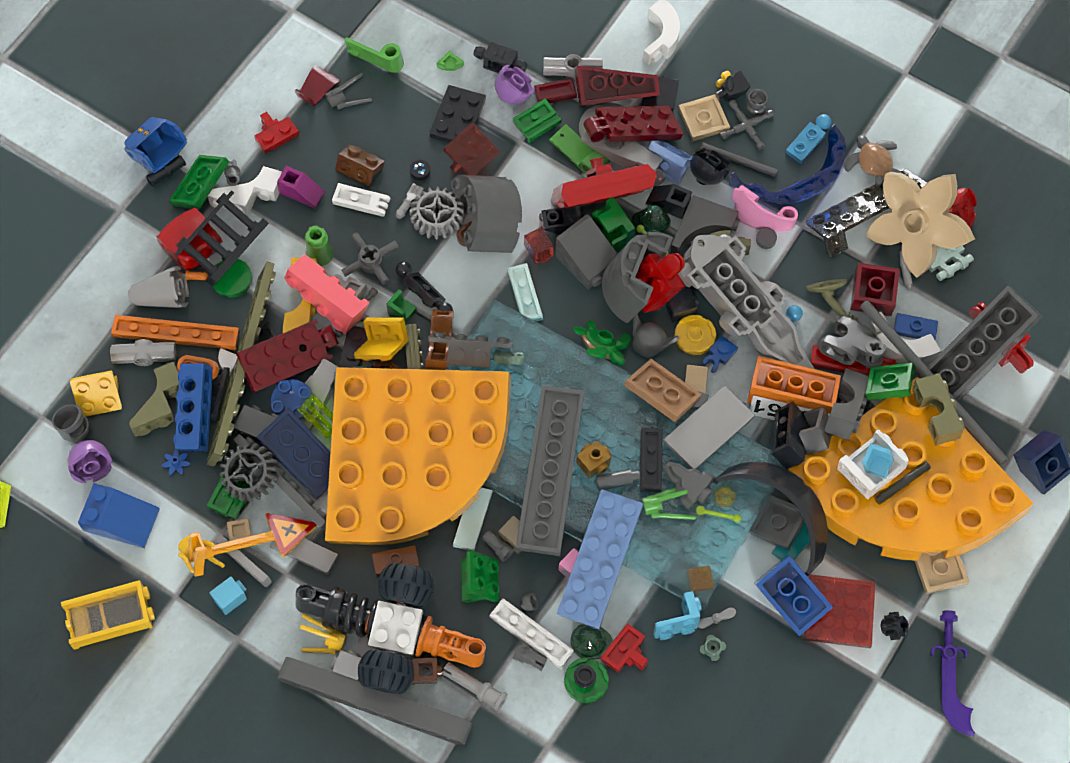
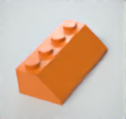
(794, 384)

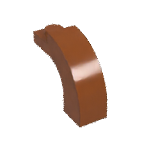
(438, 352)

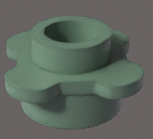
(719, 646)

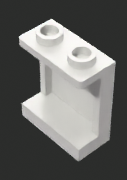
(867, 483)

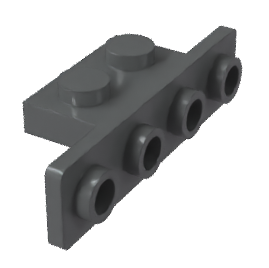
(470, 351)

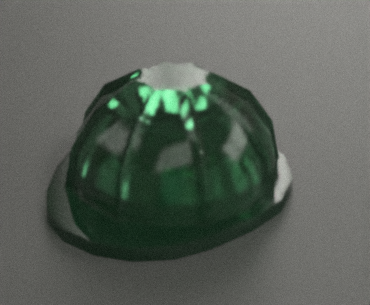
(652, 218)
(590, 641)

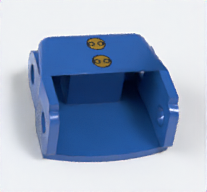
(155, 143)

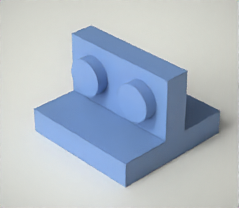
(674, 160)

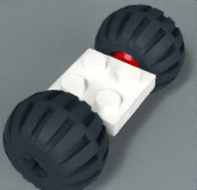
(395, 628)

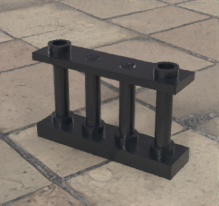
(241, 242)

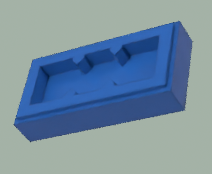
(915, 326)

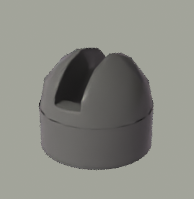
(529, 601)

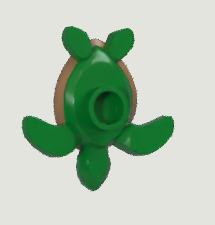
(602, 344)

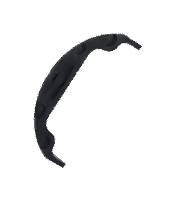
(797, 492)

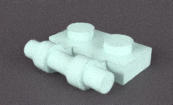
(945, 255)

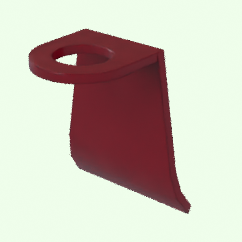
(316, 85)

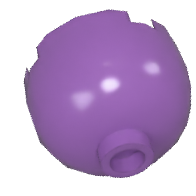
(513, 85)
(89, 461)

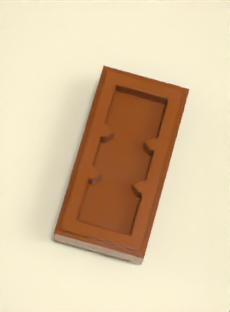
(402, 555)

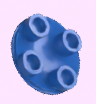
(290, 395)

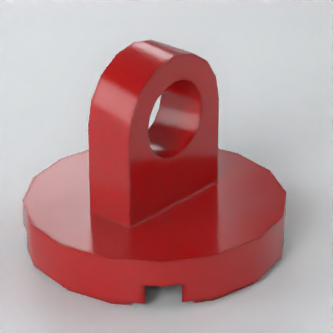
(964, 205)

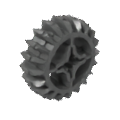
(232, 476)

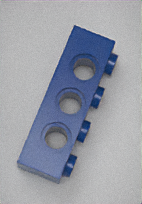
(200, 416)

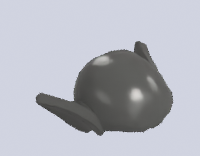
(649, 338)

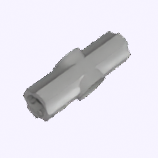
(563, 67)
(143, 352)

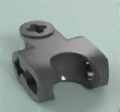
(853, 344)

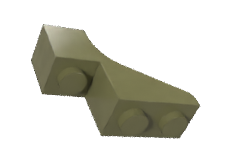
(156, 410)

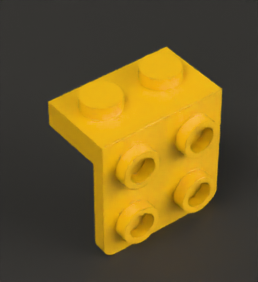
(384, 338)

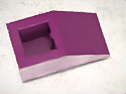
(299, 187)

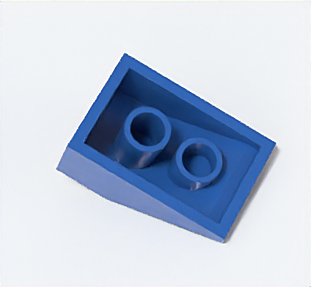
(118, 516)
(793, 595)

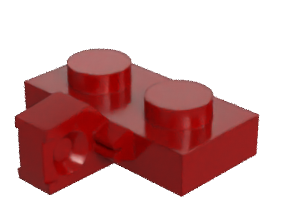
(275, 132)
(625, 650)

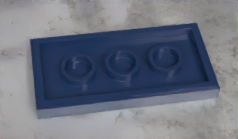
(298, 452)

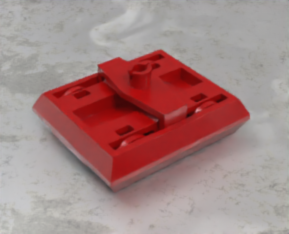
(603, 184)

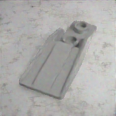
(624, 153)
(320, 386)

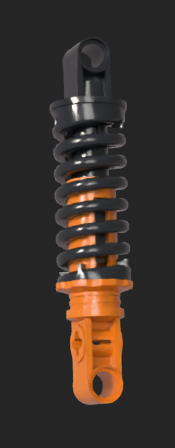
(359, 619)

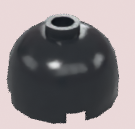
(709, 167)

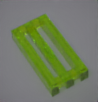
(307, 404)

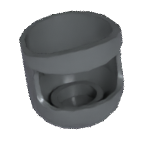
(71, 420)

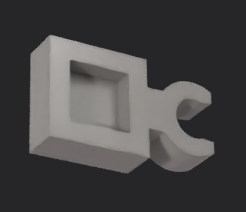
(359, 287)

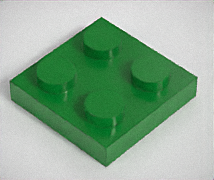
(890, 381)

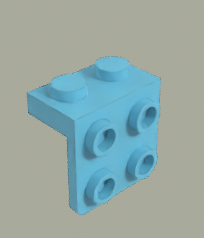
(683, 624)

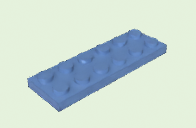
(600, 559)

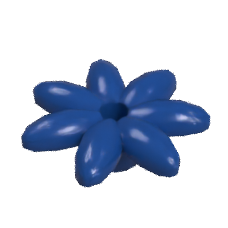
(175, 465)

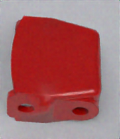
(182, 227)

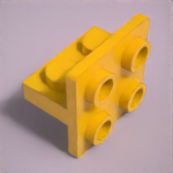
(96, 393)

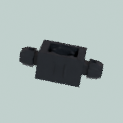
(498, 56)

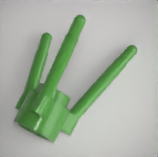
(653, 504)

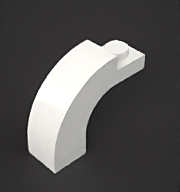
(667, 21)
(924, 347)

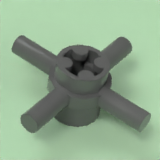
(364, 261)

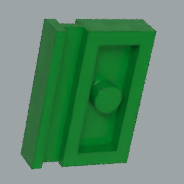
(537, 120)
(225, 504)

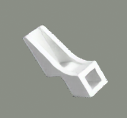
(244, 195)

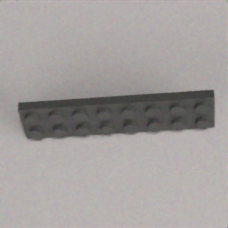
(550, 471)

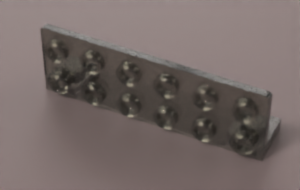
(850, 213)

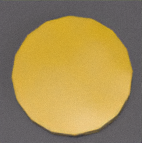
(695, 335)

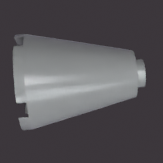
(161, 290)

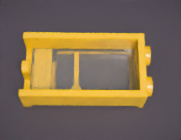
(108, 614)

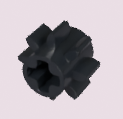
(894, 625)

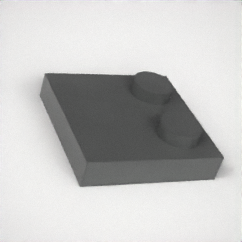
(778, 523)

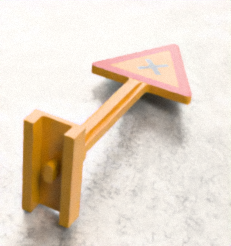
(284, 530)

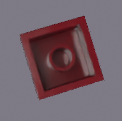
(877, 286)

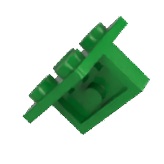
(479, 578)

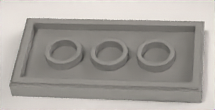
(709, 428)

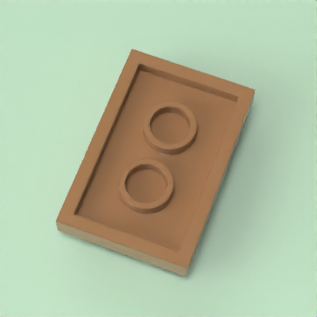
(663, 390)

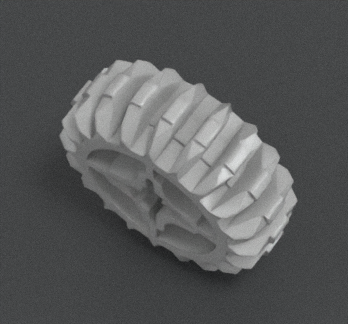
(451, 214)

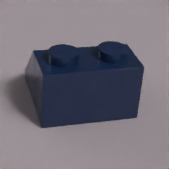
(1044, 461)

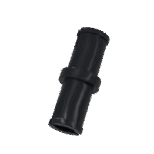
(174, 165)

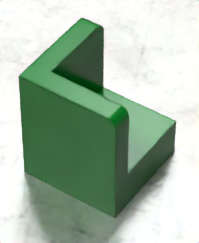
(399, 307)

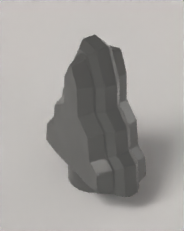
(693, 481)

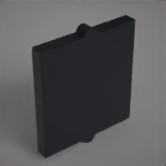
(667, 96)

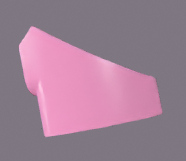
(758, 217)

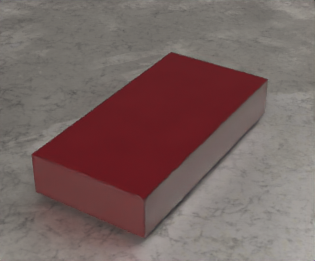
(556, 91)

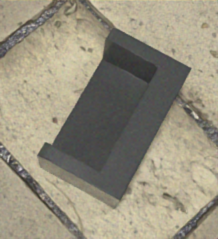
(815, 437)

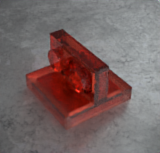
(471, 151)

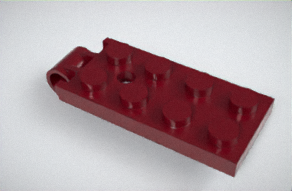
(633, 124)
(281, 355)

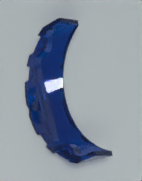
(809, 186)

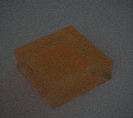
(700, 578)

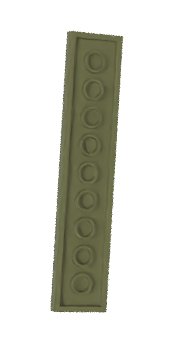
(235, 386)

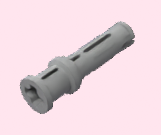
(484, 691)

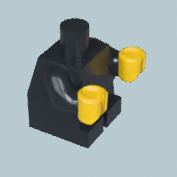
(733, 87)

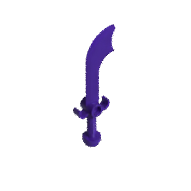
(955, 712)

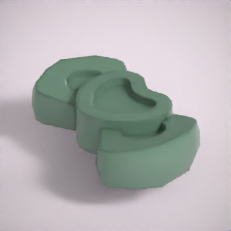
(508, 357)

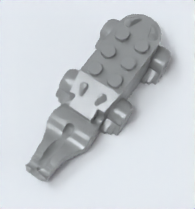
(740, 298)

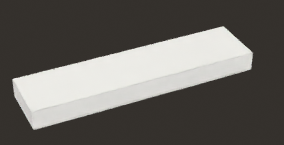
(531, 633)

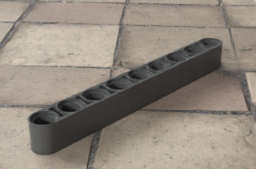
(378, 703)

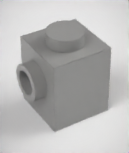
(346, 664)

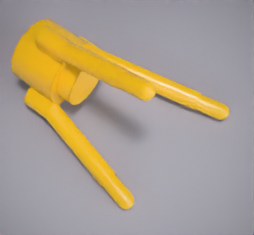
(183, 547)
(334, 639)

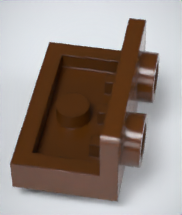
(358, 164)

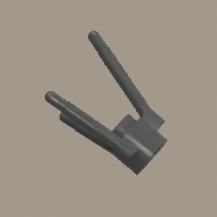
(336, 96)

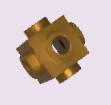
(594, 459)

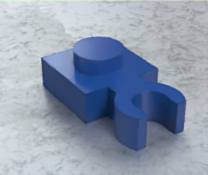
(720, 352)

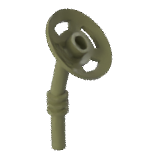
(827, 289)

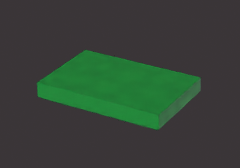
(199, 181)

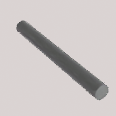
(742, 160)

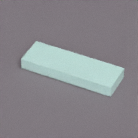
(524, 292)
(472, 522)

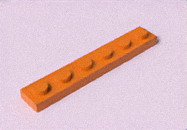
(175, 331)

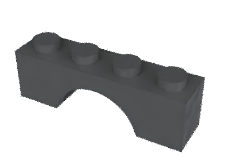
(846, 416)

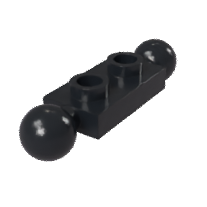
(421, 287)

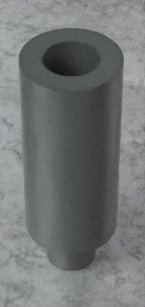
(616, 479)

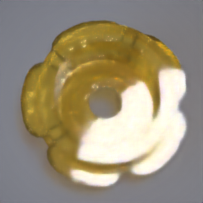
(720, 500)

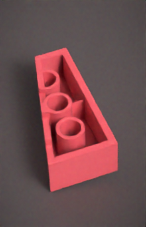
(326, 294)

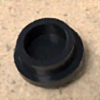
(584, 676)

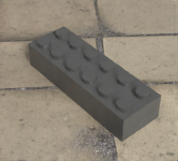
(985, 342)

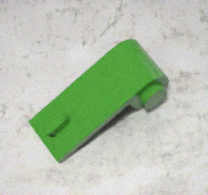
(388, 58)
(575, 149)

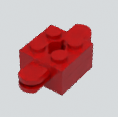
(662, 276)
(1017, 355)

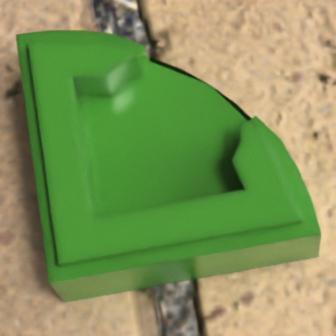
(450, 62)

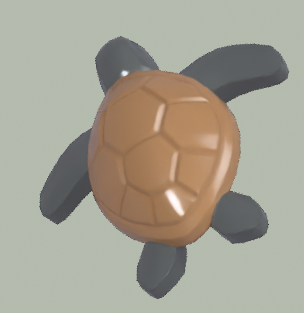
(873, 158)

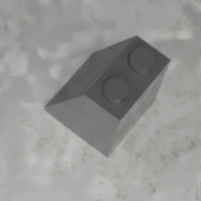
(585, 251)

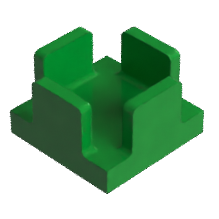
(617, 225)

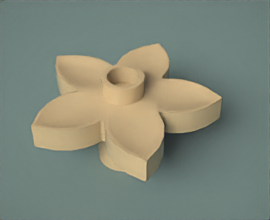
(920, 219)

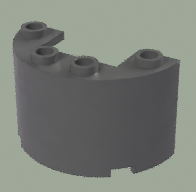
(493, 210)
(620, 288)

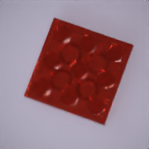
(852, 612)

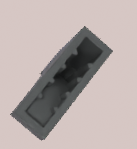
(703, 219)

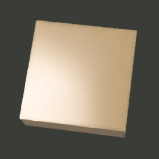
(238, 529)

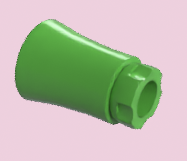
(318, 245)

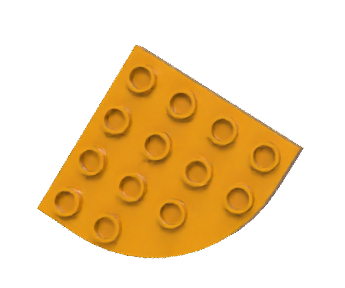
(411, 449)
(946, 509)

